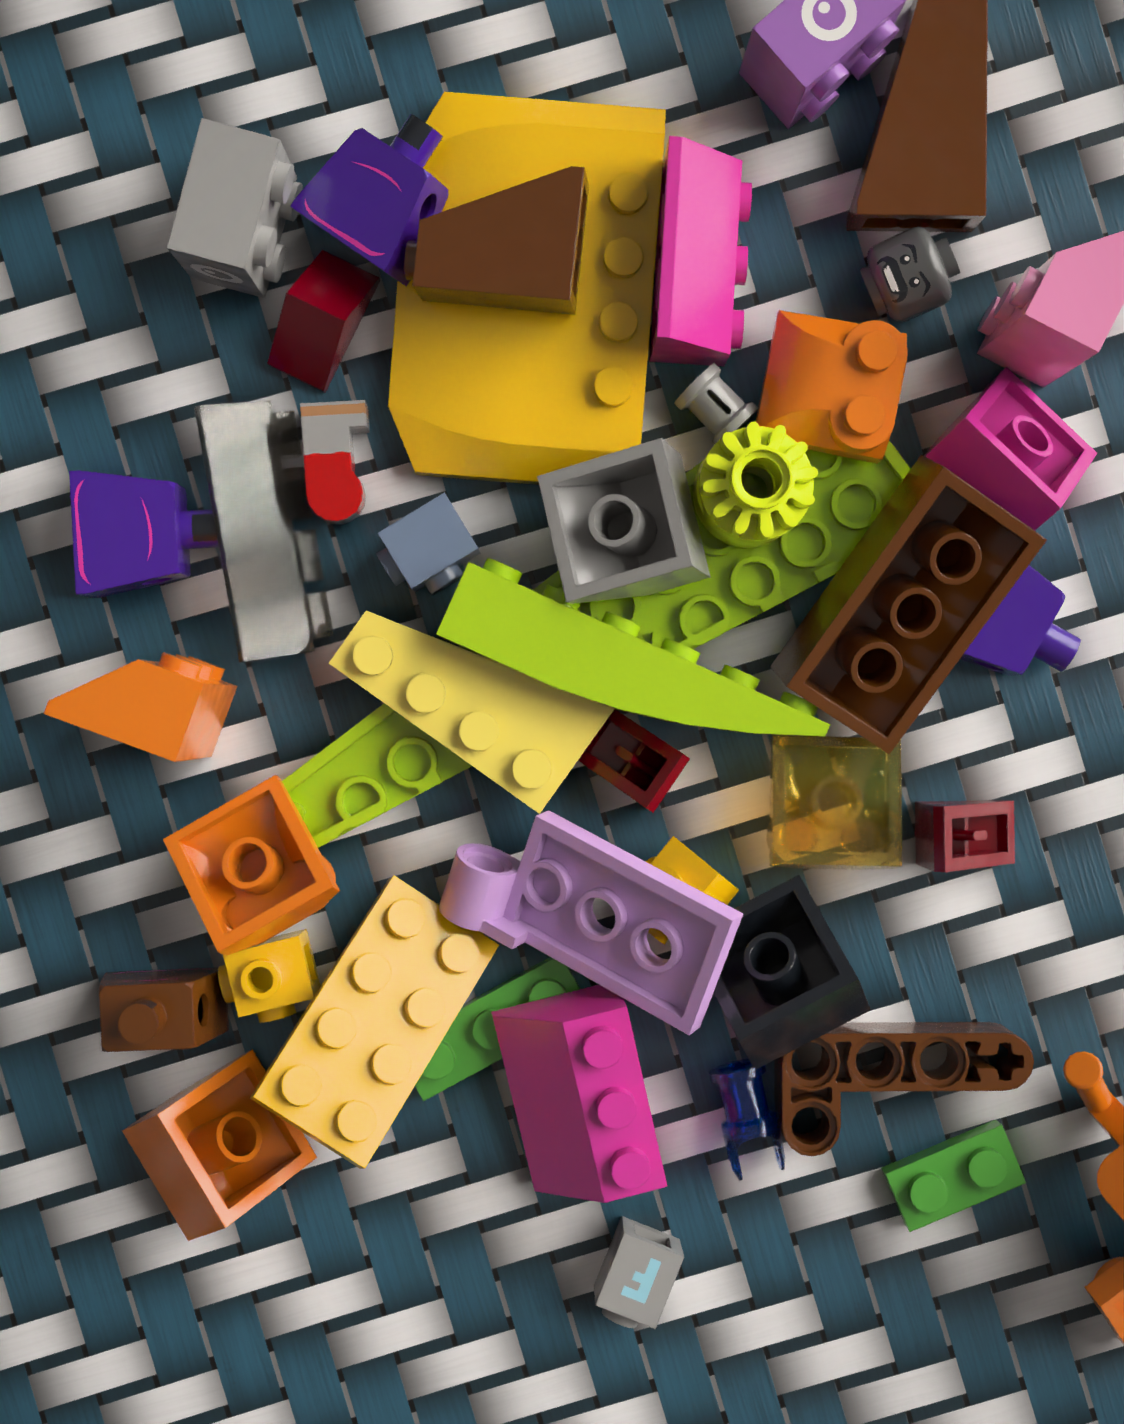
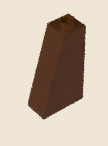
(931, 127)

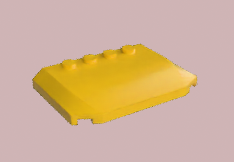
(526, 388)

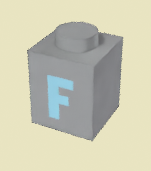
(637, 1274)

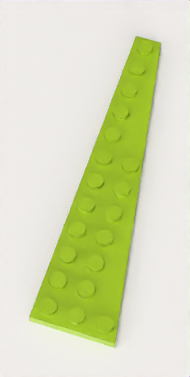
(393, 760)

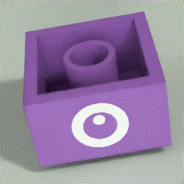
(811, 48)

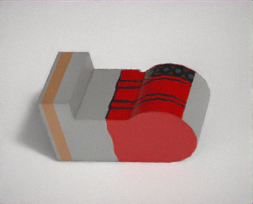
(329, 458)

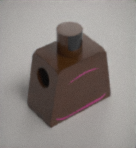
(160, 1009)

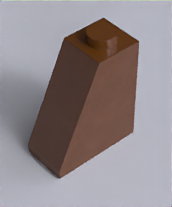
(506, 248)

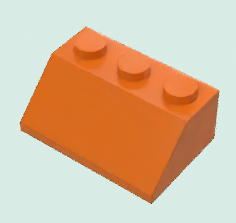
(158, 707)

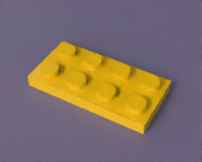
(374, 1023)

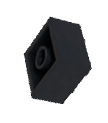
(786, 975)

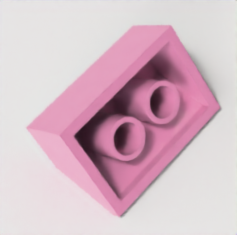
(1057, 311)

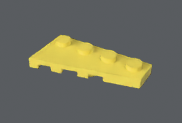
(477, 708)

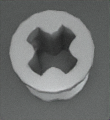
(715, 403)

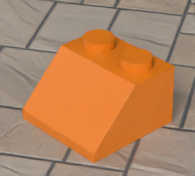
(217, 1148)

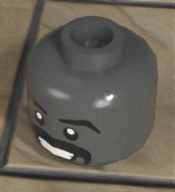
(909, 274)

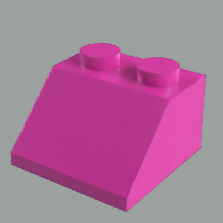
(1014, 451)

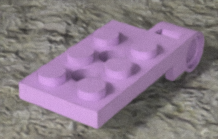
(550, 907)

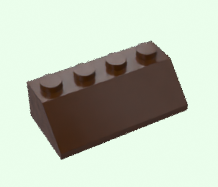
(906, 604)

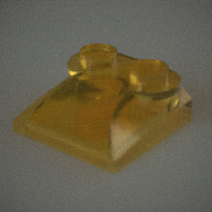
(834, 804)

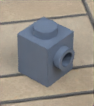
(427, 547)

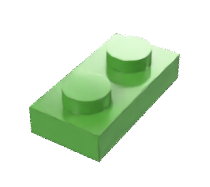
(953, 1175)

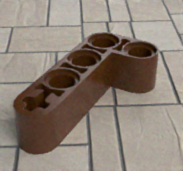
(897, 1072)

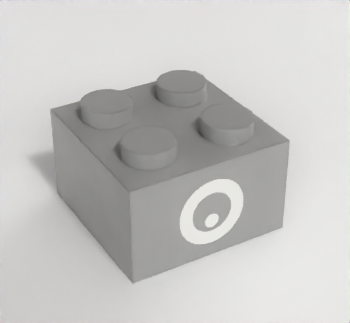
(234, 209)

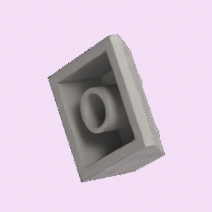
(624, 524)

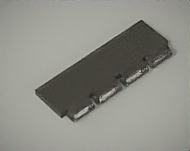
(254, 529)

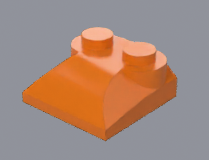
(834, 383)
(252, 867)

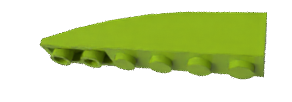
(607, 660)

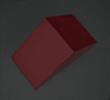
(320, 319)
(634, 760)
(964, 834)

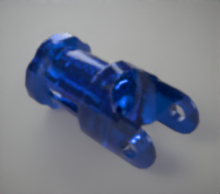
(745, 1110)

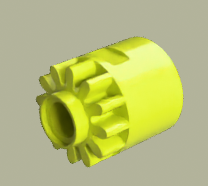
(733, 513)

